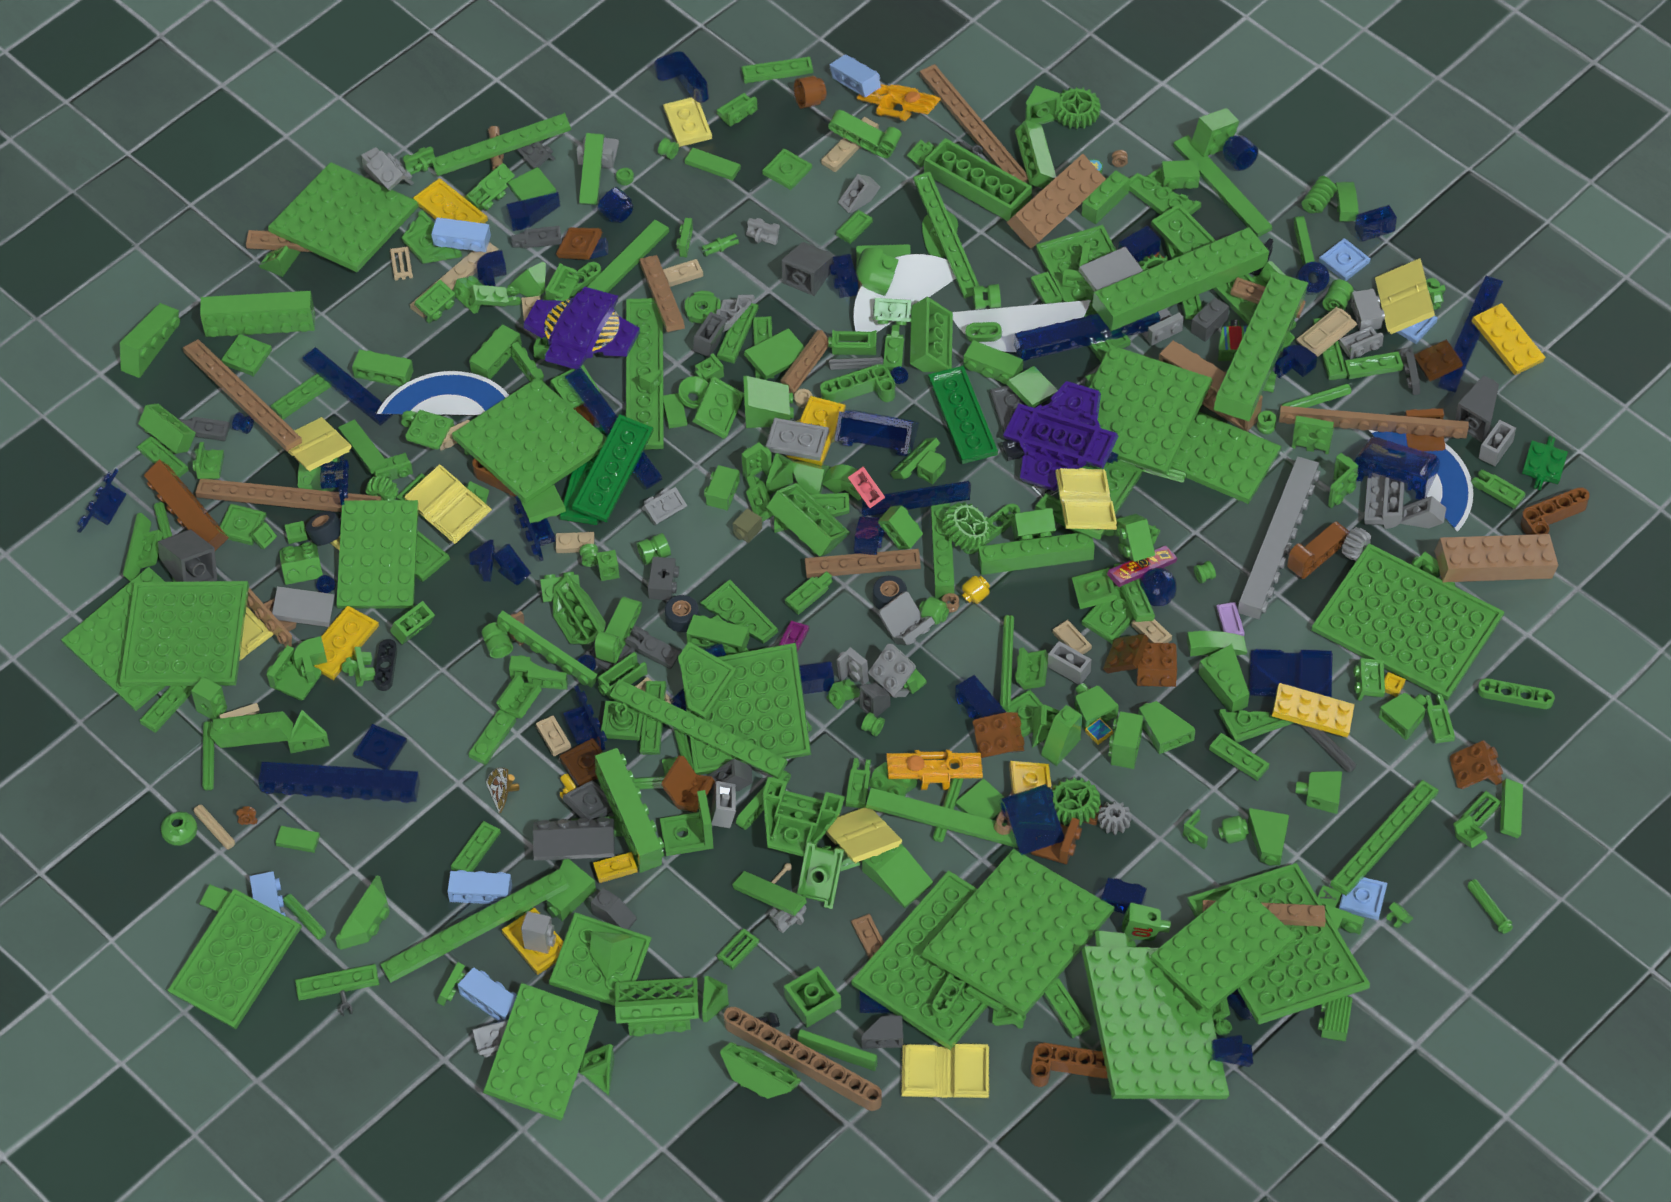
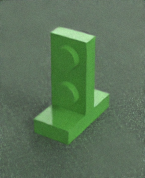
(1074, 278)

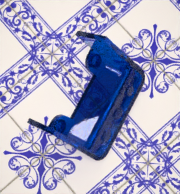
(876, 430)

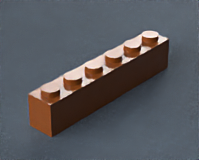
(184, 504)

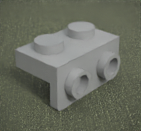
(1361, 342)
(489, 1037)

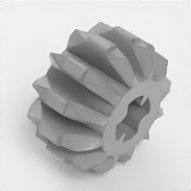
(1355, 543)
(1114, 817)

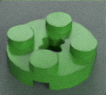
(695, 302)

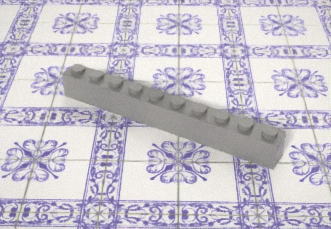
(1278, 538)

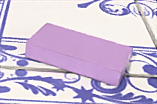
(1230, 618)

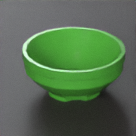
(692, 385)
(182, 834)

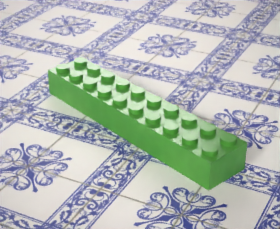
(1180, 279)
(1260, 346)

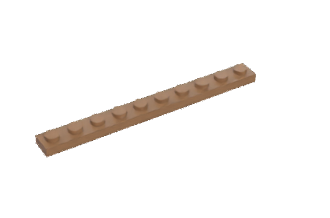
(971, 122)
(242, 395)
(1379, 422)
(275, 495)

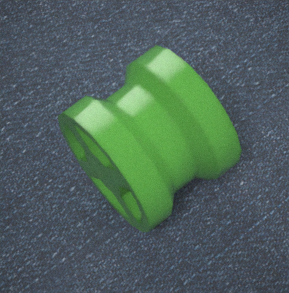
(668, 148)
(1268, 426)
(588, 555)
(1204, 572)
(873, 724)

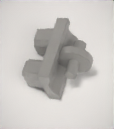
(762, 231)
(785, 920)

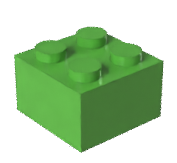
(1214, 131)
(1033, 524)
(1134, 537)
(1125, 740)
(812, 996)

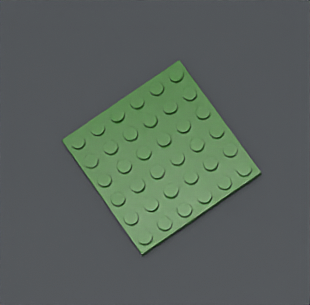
(343, 217)
(1147, 406)
(530, 440)
(184, 633)
(102, 640)
(759, 706)

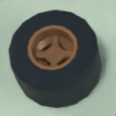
(324, 528)
(887, 589)
(680, 611)

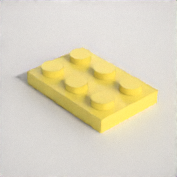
(687, 121)

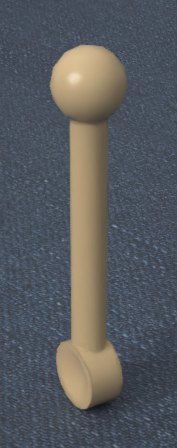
(787, 867)

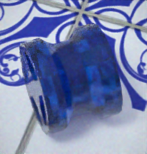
(242, 423)

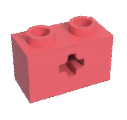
(866, 487)

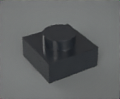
(1012, 450)

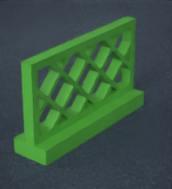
(656, 1008)

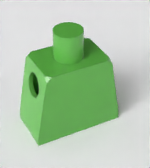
(1094, 704)
(1403, 713)
(1322, 790)

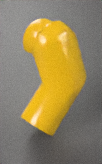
(568, 783)

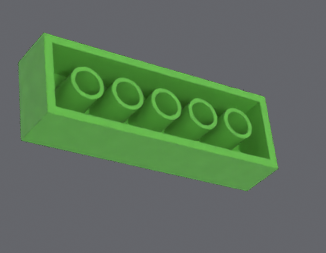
(977, 179)
(257, 313)
(629, 810)

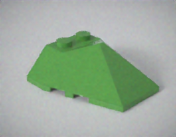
(796, 818)

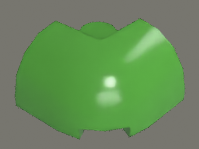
(876, 270)

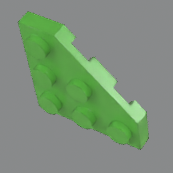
(704, 678)

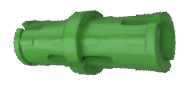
(720, 244)

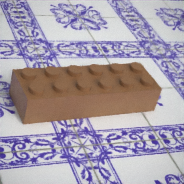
(1056, 201)
(1179, 356)
(1496, 558)

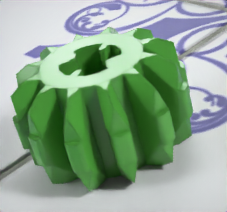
(382, 487)

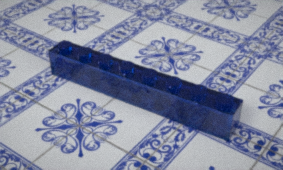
(1074, 334)
(339, 782)

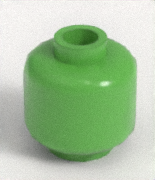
(934, 608)
(1233, 829)

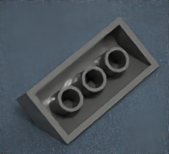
(573, 839)

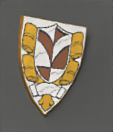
(499, 785)

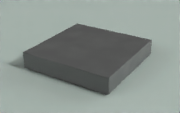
(588, 801)

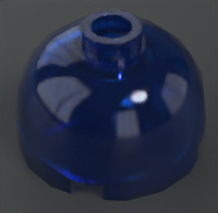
(1159, 586)

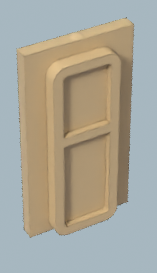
(1327, 331)

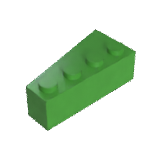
(147, 339)

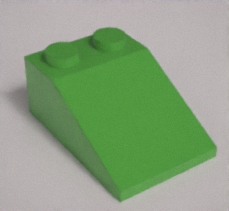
(897, 874)

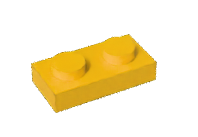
(615, 867)

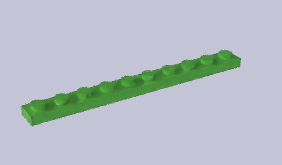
(699, 729)
(475, 925)

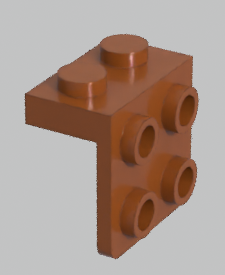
(1425, 442)
(1158, 665)
(998, 734)
(1475, 765)
(683, 783)
(1062, 851)

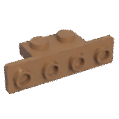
(264, 612)

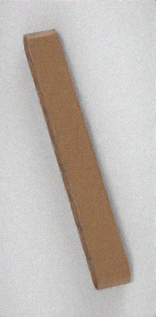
(807, 1066)

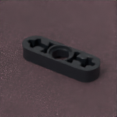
(388, 672)

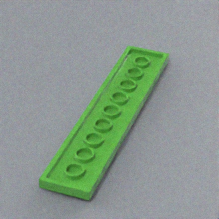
(1188, 235)
(643, 358)

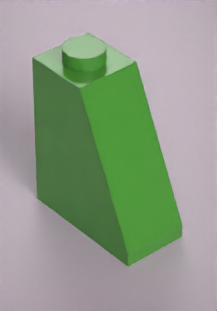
(1164, 727)
(1063, 735)
(1268, 834)
(580, 889)

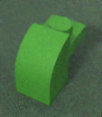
(837, 480)
(308, 654)

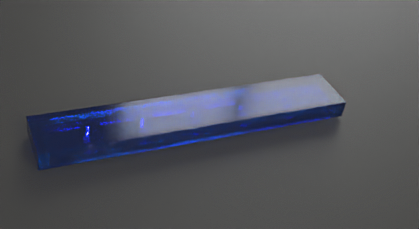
(345, 385)
(921, 498)

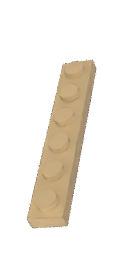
(465, 268)

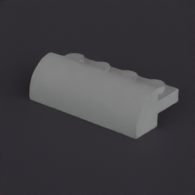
(1384, 501)

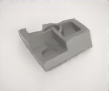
(734, 309)

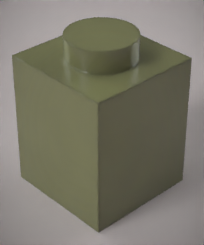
(747, 525)

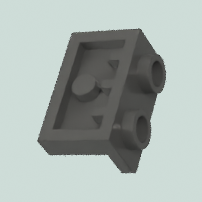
(536, 153)

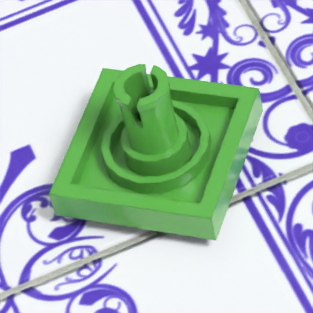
(621, 721)

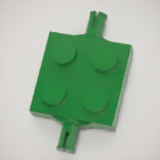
(1544, 462)

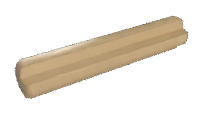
(216, 829)

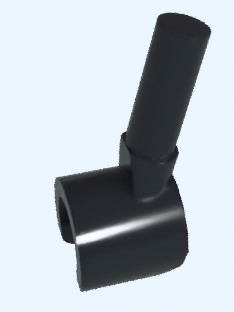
(772, 1020)

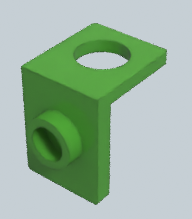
(1193, 834)

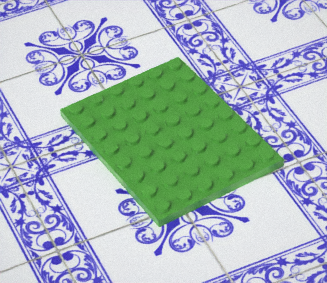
(1408, 621)
(1018, 932)
(1310, 969)
(908, 981)
(1150, 1029)

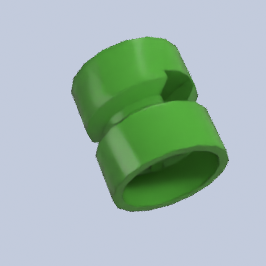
(1338, 295)
(993, 296)
(652, 548)
(497, 641)

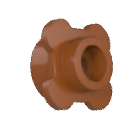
(247, 816)

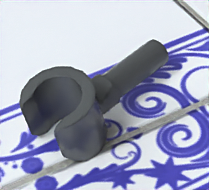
(974, 149)
(345, 1004)

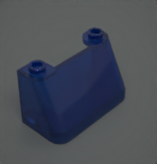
(1398, 463)

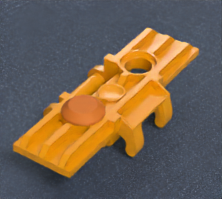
(908, 97)
(933, 771)

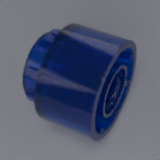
(1240, 152)
(616, 205)
(1321, 274)

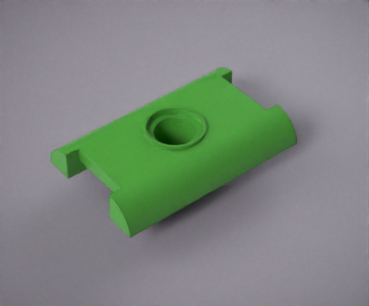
(829, 864)

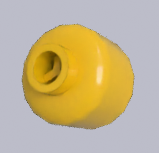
(975, 589)

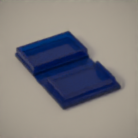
(1304, 670)

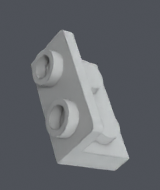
(664, 506)
(854, 665)

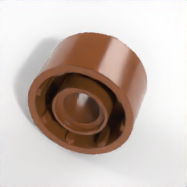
(809, 91)

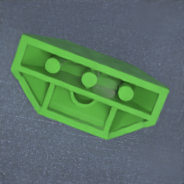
(576, 613)
(365, 918)
(758, 1071)

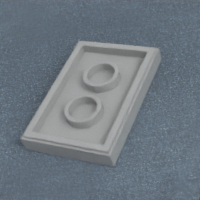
(1110, 269)
(797, 439)
(303, 606)

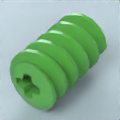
(1319, 195)

